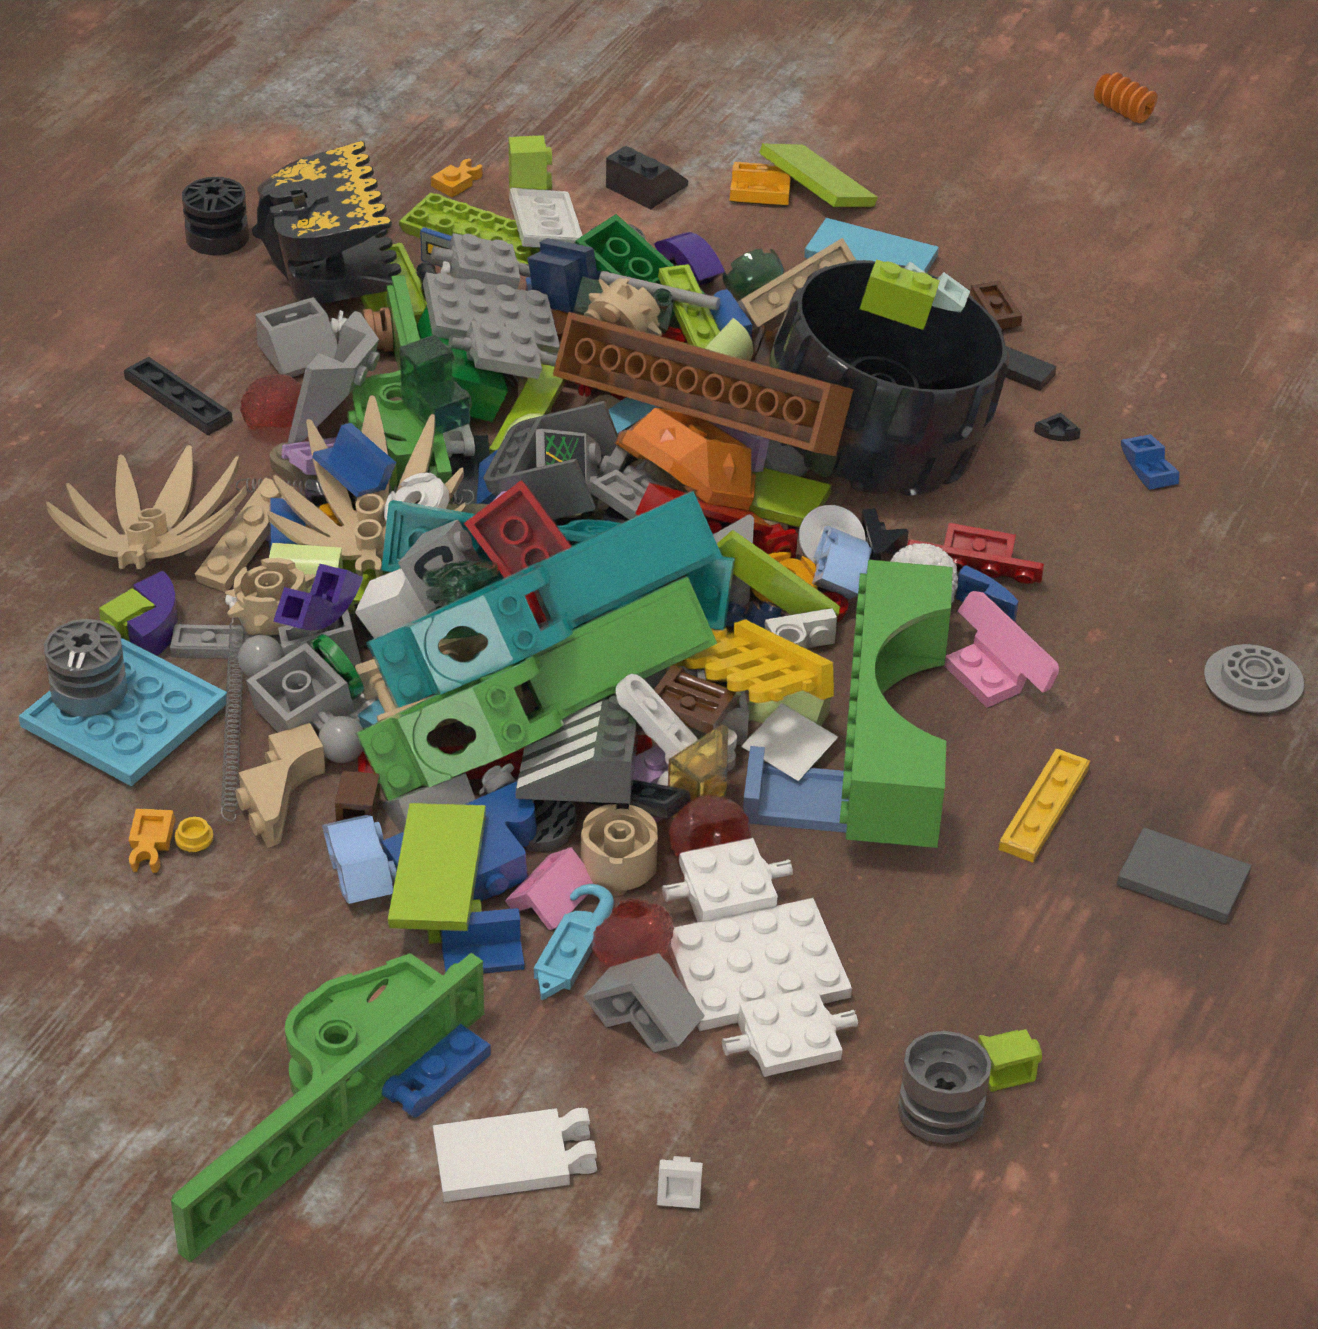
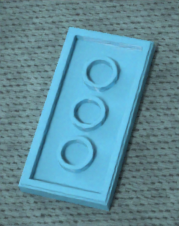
(872, 245)

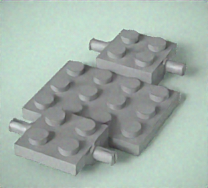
(486, 312)

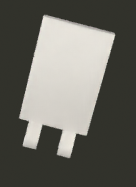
(512, 1153)

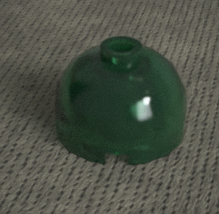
(752, 272)

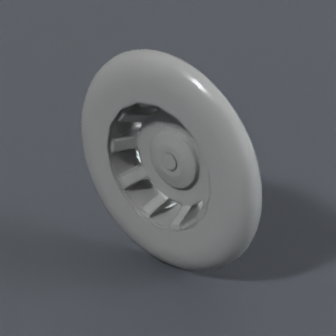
(1254, 678)

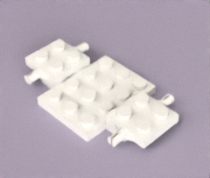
(758, 959)

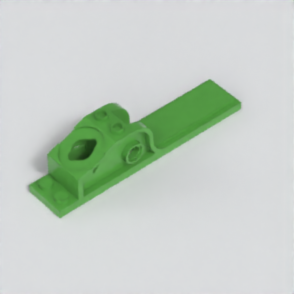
(396, 417)
(562, 679)
(330, 1038)

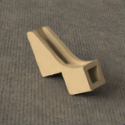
(267, 789)

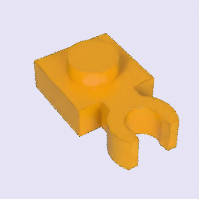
(456, 180)
(148, 834)

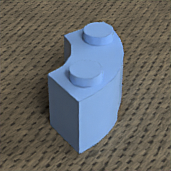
(840, 562)
(359, 858)

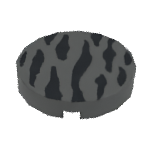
(554, 824)

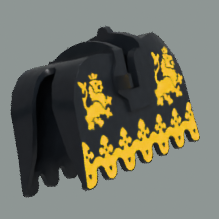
(327, 226)

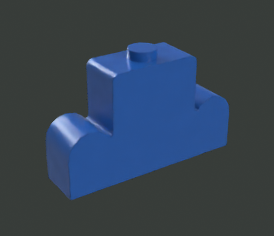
(507, 830)

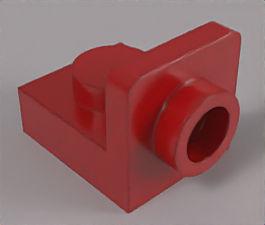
(781, 541)

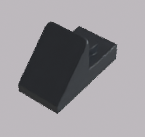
(882, 541)

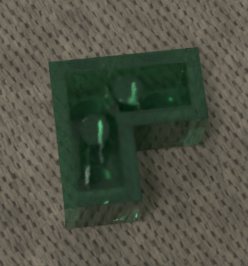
(429, 384)

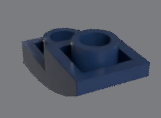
(756, 613)

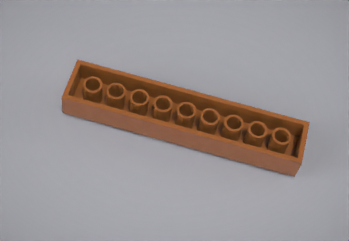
(704, 383)

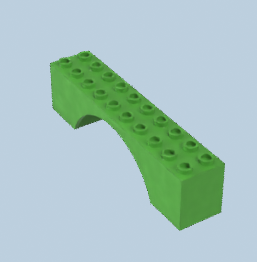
(889, 764)

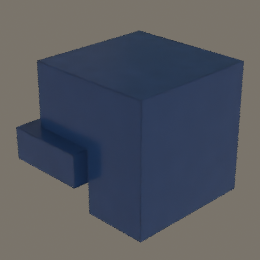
(559, 270)

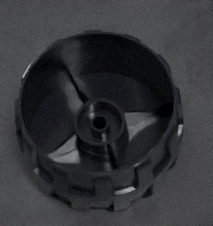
(916, 392)

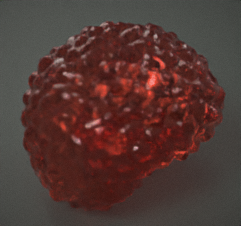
(270, 401)
(708, 823)
(633, 932)

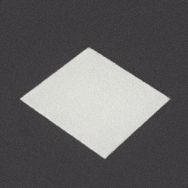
(791, 741)

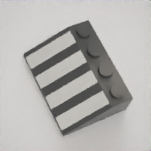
(584, 758)

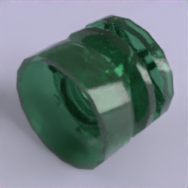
(457, 581)

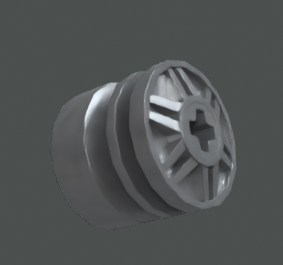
(85, 667)
(944, 1086)

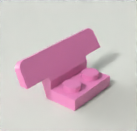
(1000, 655)

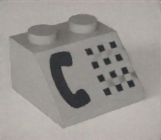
(433, 550)

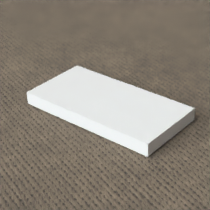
(544, 216)

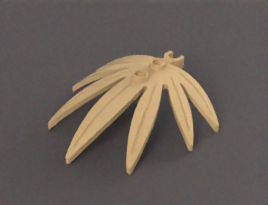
(363, 529)
(155, 530)

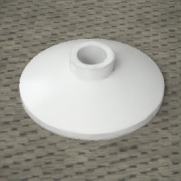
(826, 515)

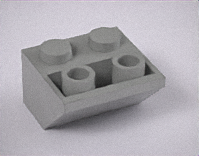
(295, 335)

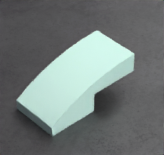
(950, 293)

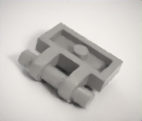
(623, 490)

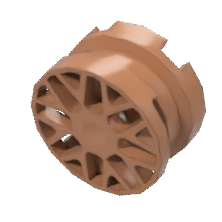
(378, 321)

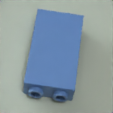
(783, 801)

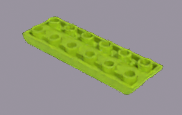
(460, 218)

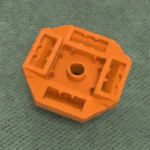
(696, 455)

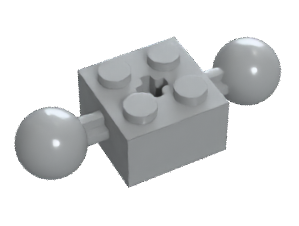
(299, 692)

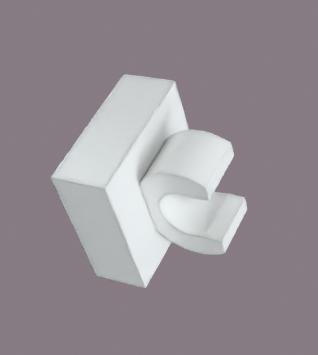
(679, 1183)

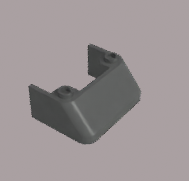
(558, 485)

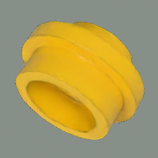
(193, 834)

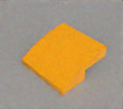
(759, 184)

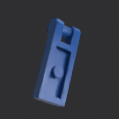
(437, 1071)

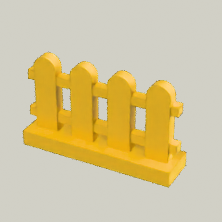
(765, 665)

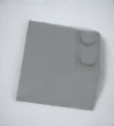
(332, 380)

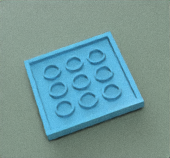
(153, 719)

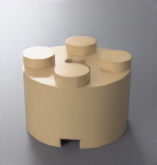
(619, 847)

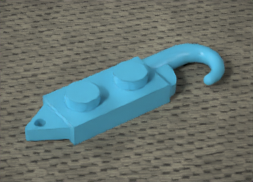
(571, 943)

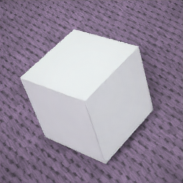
(389, 604)

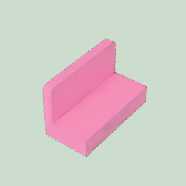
(550, 887)

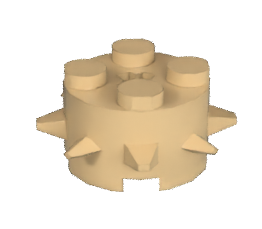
(625, 306)
(260, 592)

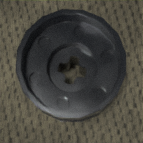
(215, 216)

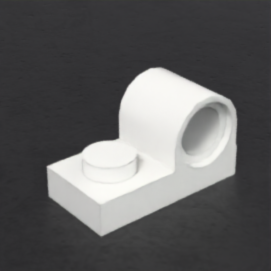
(807, 628)

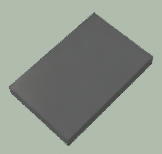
(1184, 875)

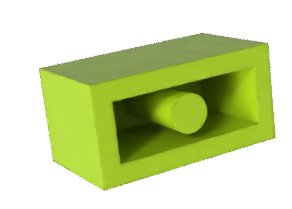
(529, 163)
(899, 294)

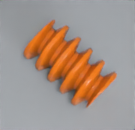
(1125, 97)

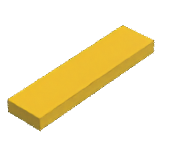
(1044, 805)

